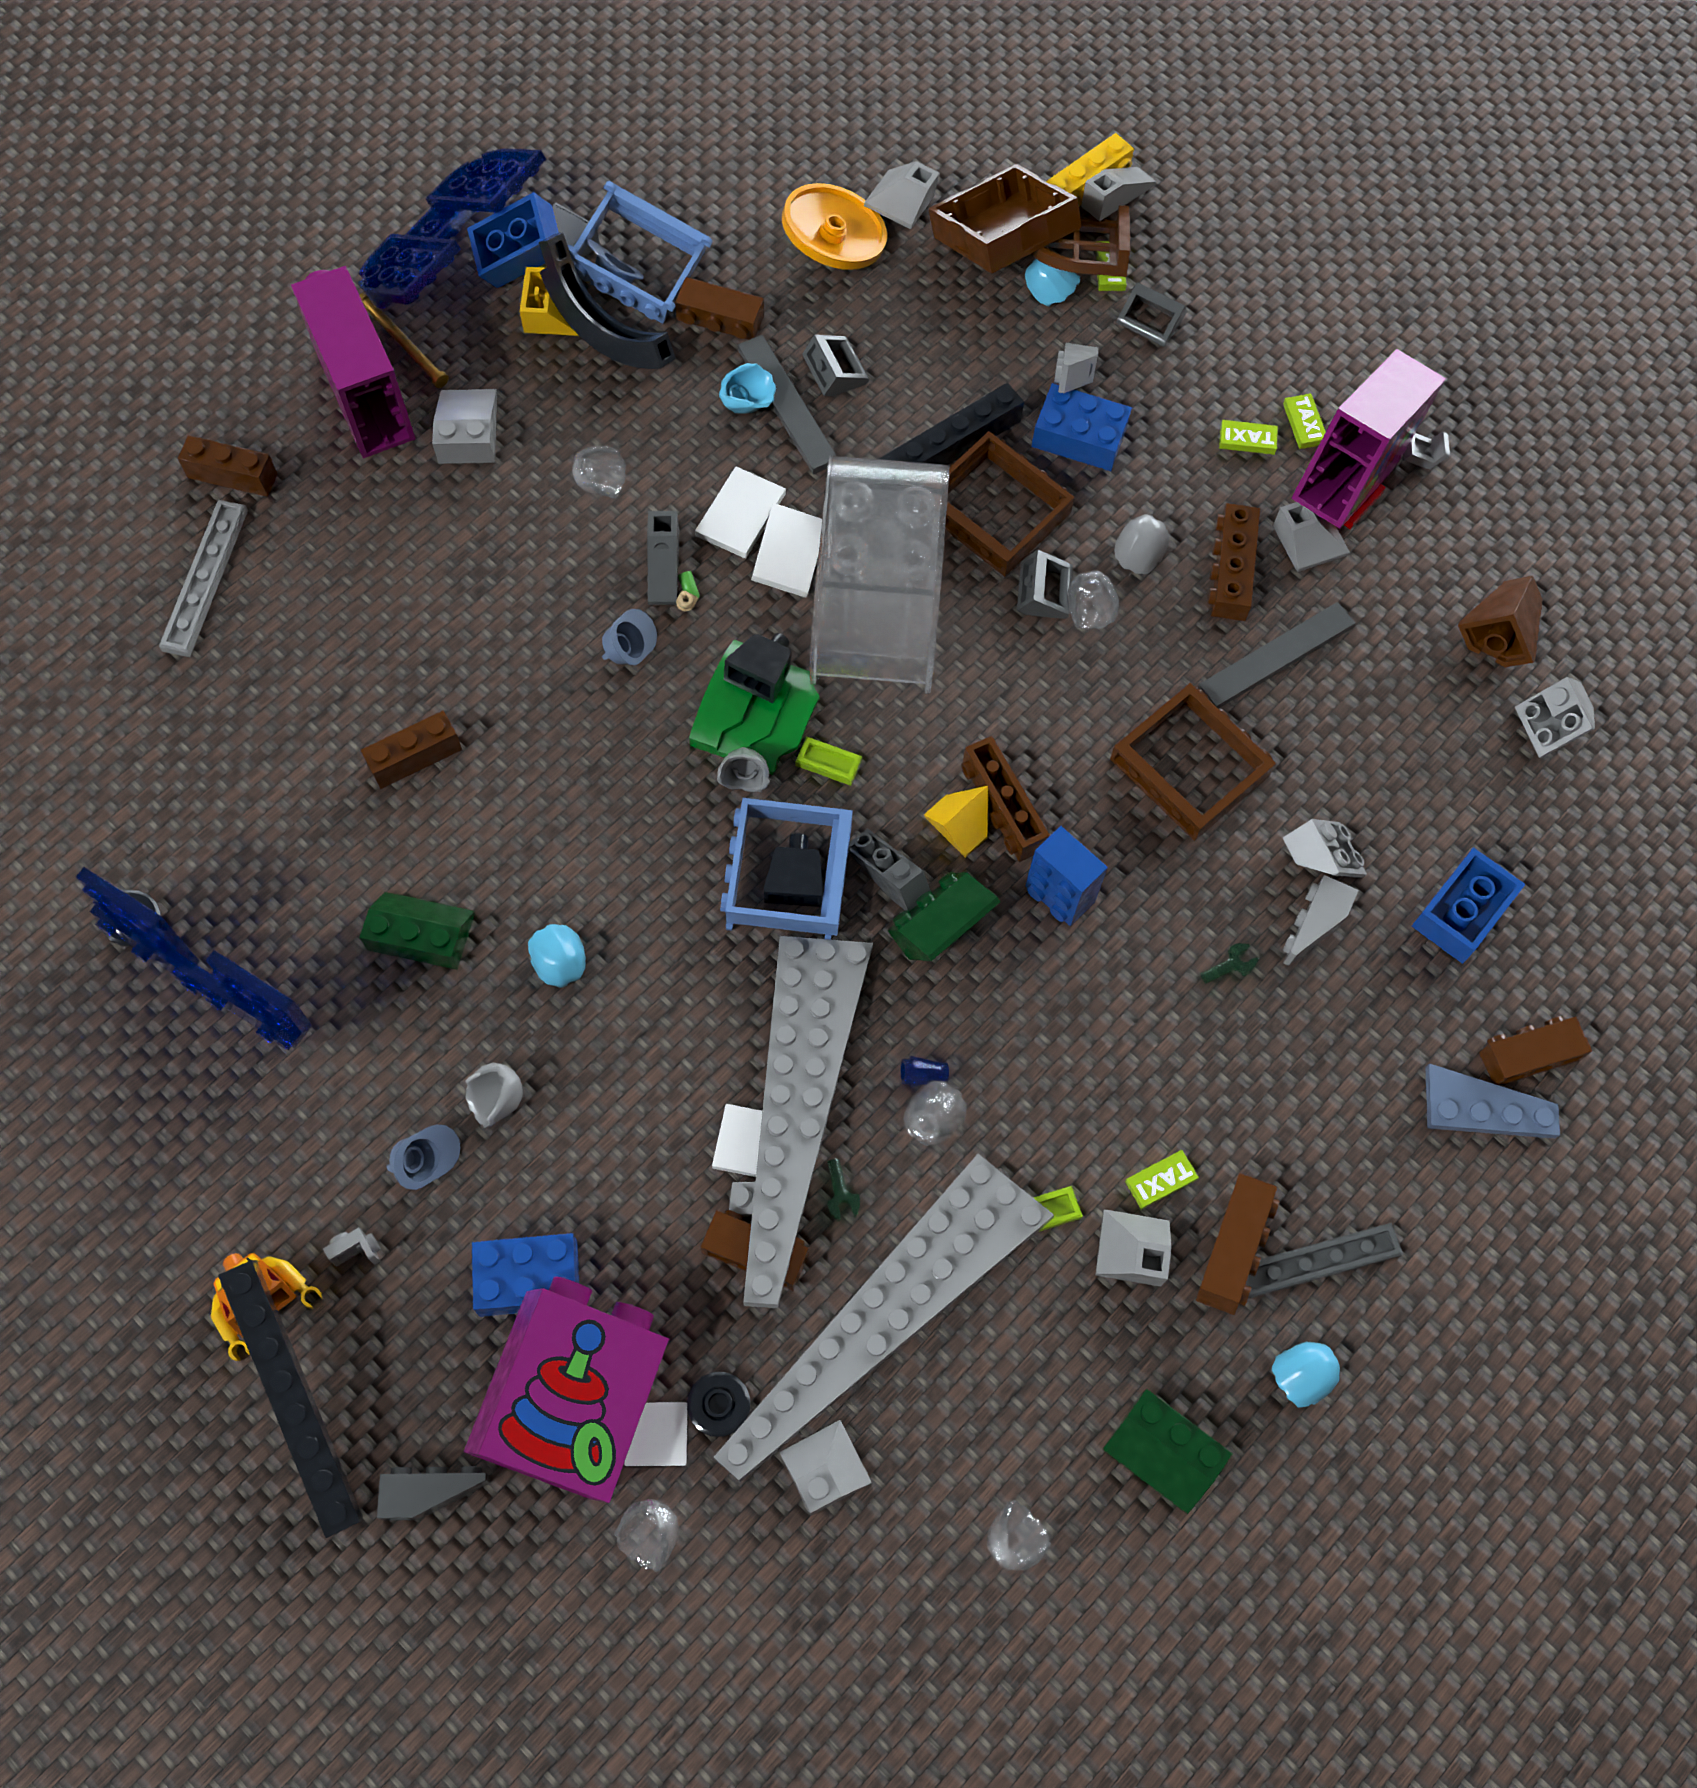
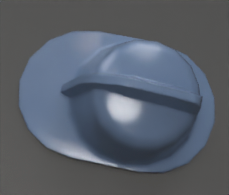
(612, 264)
(629, 638)
(424, 1156)

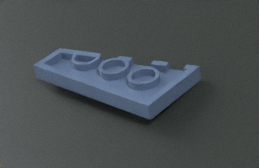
(1483, 1107)

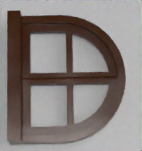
(1117, 247)

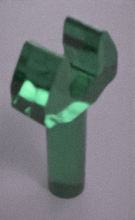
(1230, 964)
(841, 1193)

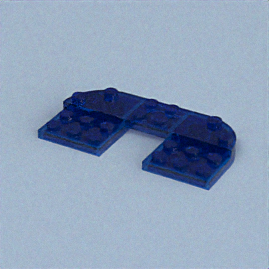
(412, 261)
(228, 984)

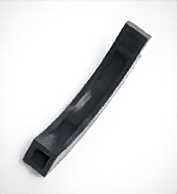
(590, 320)

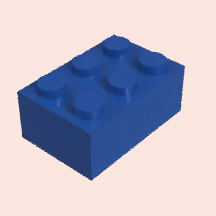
(511, 239)
(1081, 427)
(1065, 876)
(1468, 905)
(512, 1266)

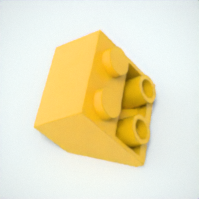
(537, 308)

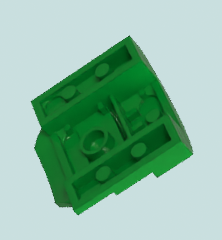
(738, 718)

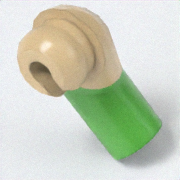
(689, 595)

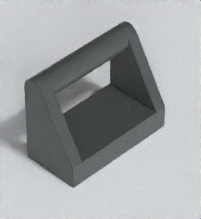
(1157, 301)
(826, 368)
(1032, 586)

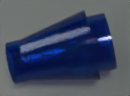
(921, 1071)

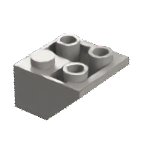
(904, 193)
(1308, 537)
(1557, 716)
(1325, 848)
(1134, 1248)

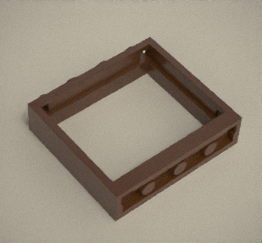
(1029, 476)
(1162, 792)

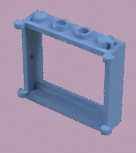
(653, 221)
(835, 874)

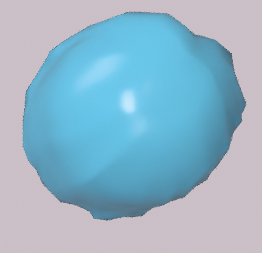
(1050, 284)
(747, 389)
(557, 955)
(1306, 1372)

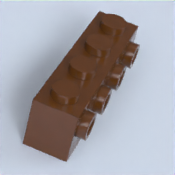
(1235, 562)
(1007, 800)
(1237, 1244)

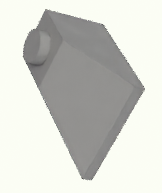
(825, 1467)

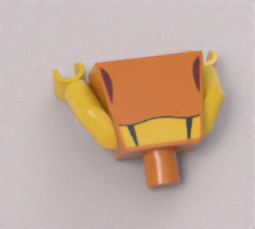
(282, 1283)

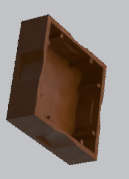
(1005, 218)

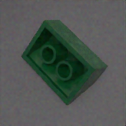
(942, 916)
(417, 930)
(1167, 1451)

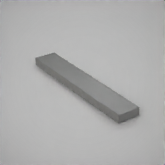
(203, 578)

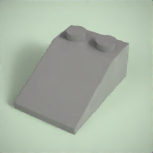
(465, 426)

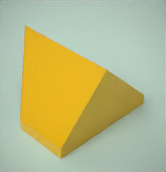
(962, 818)

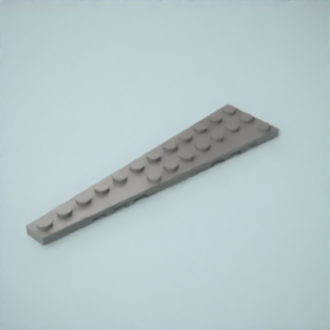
(809, 1032)
(944, 1254)

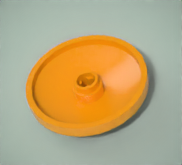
(834, 226)

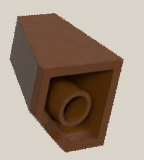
(1506, 623)

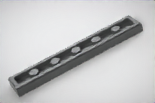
(790, 406)
(1277, 655)
(1324, 1260)

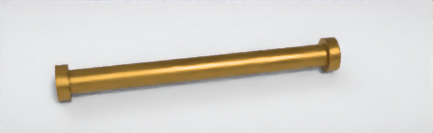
(439, 378)

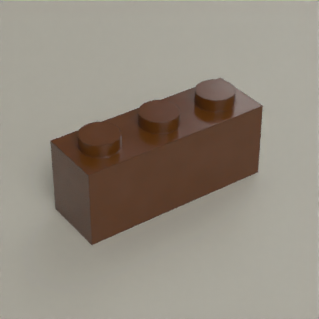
(719, 309)
(227, 466)
(411, 749)
(1535, 1050)
(729, 1243)

